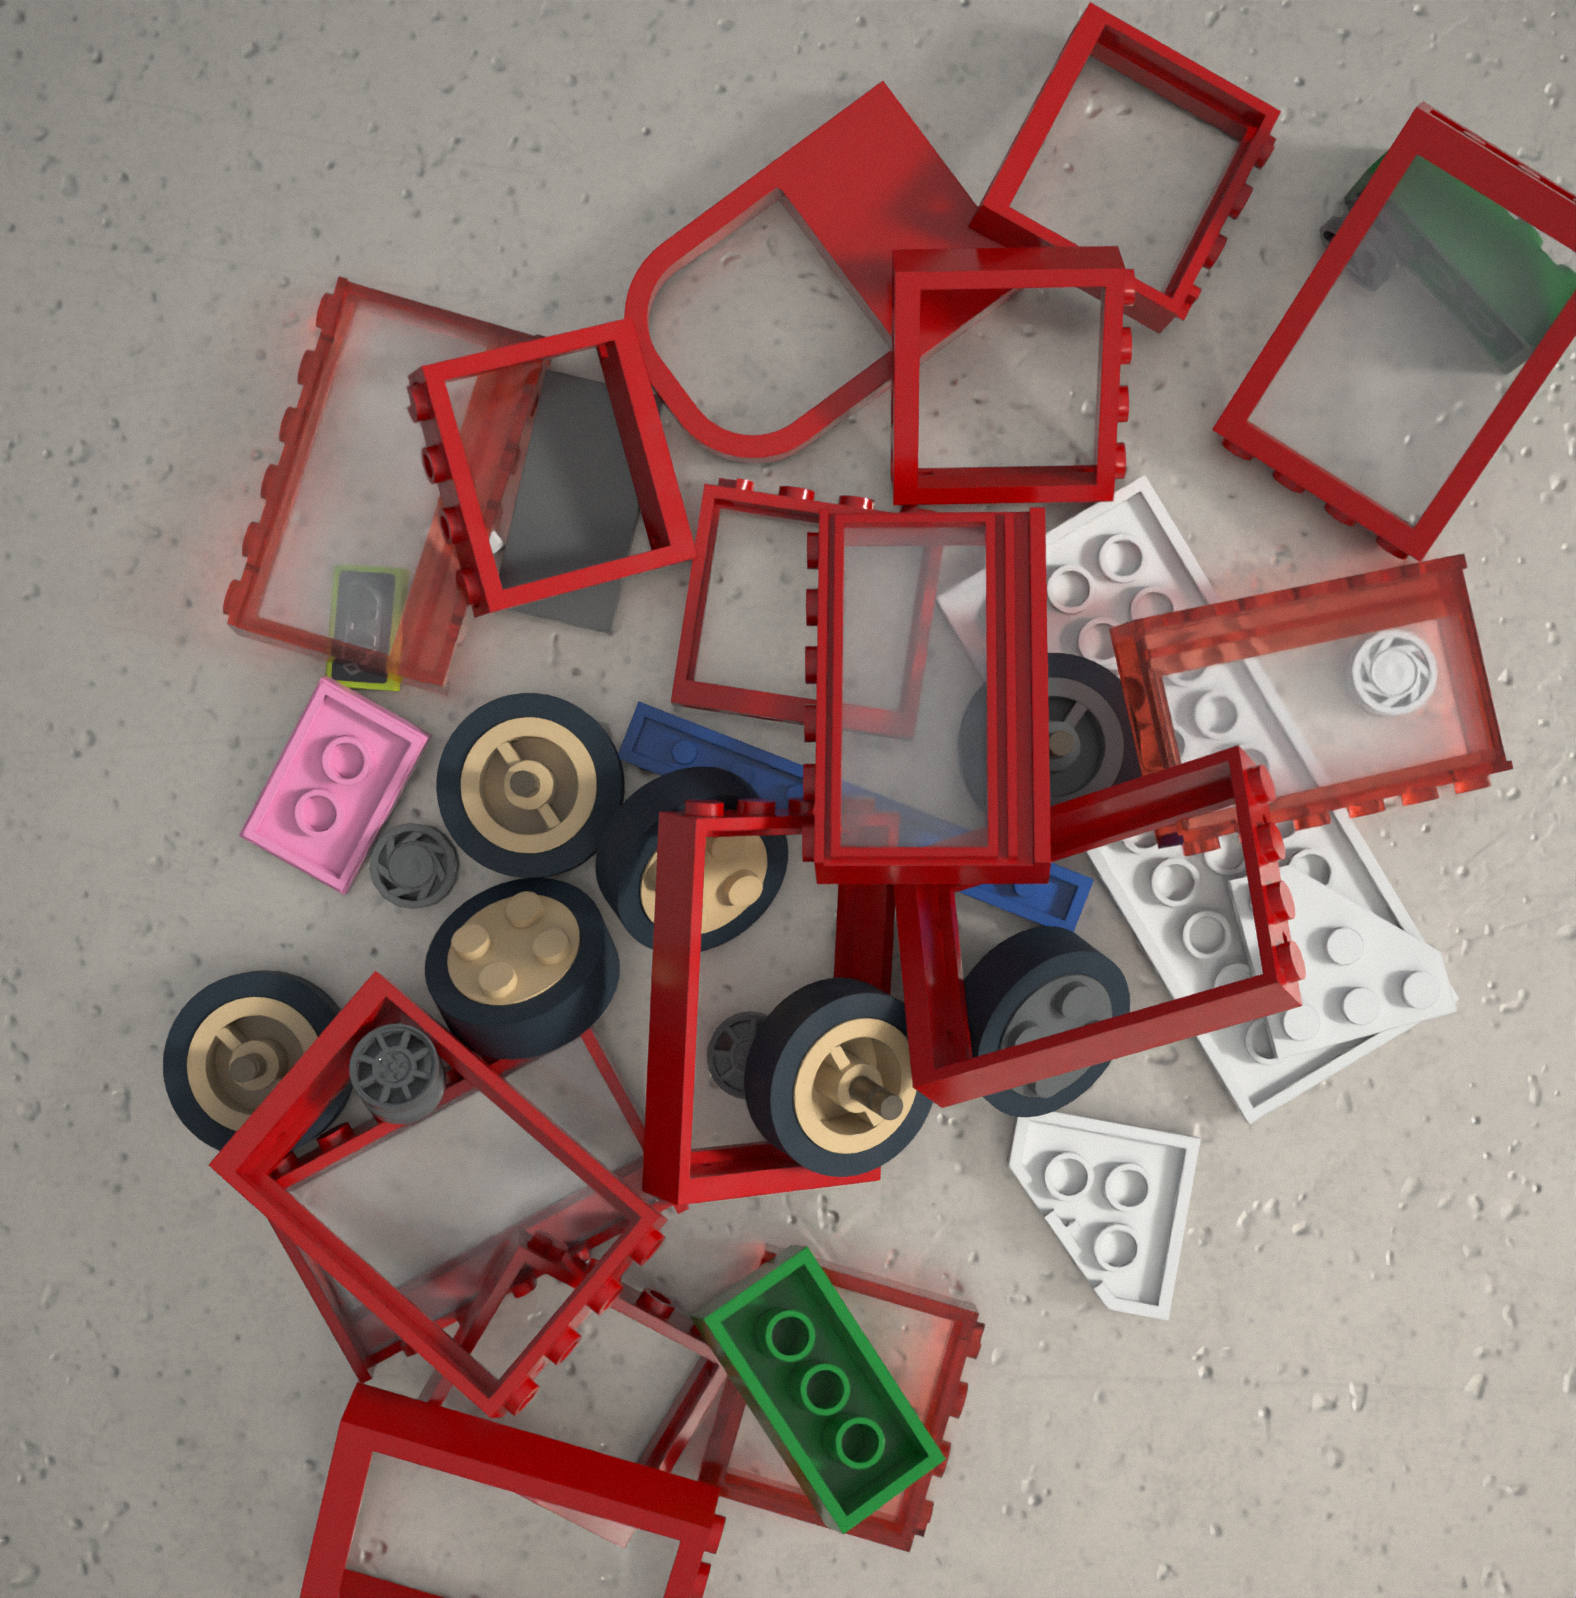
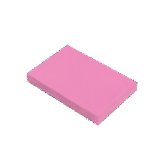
(335, 785)

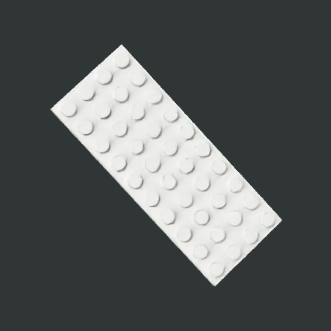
(1132, 564)

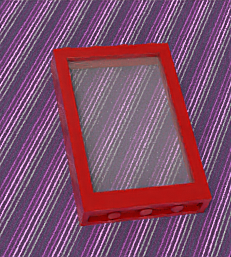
(1415, 336)

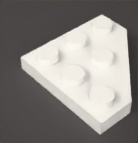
(1357, 965)
(1112, 1200)

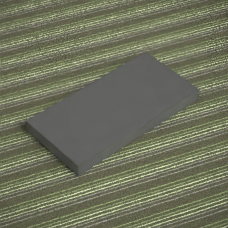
(572, 502)

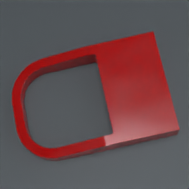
(857, 194)

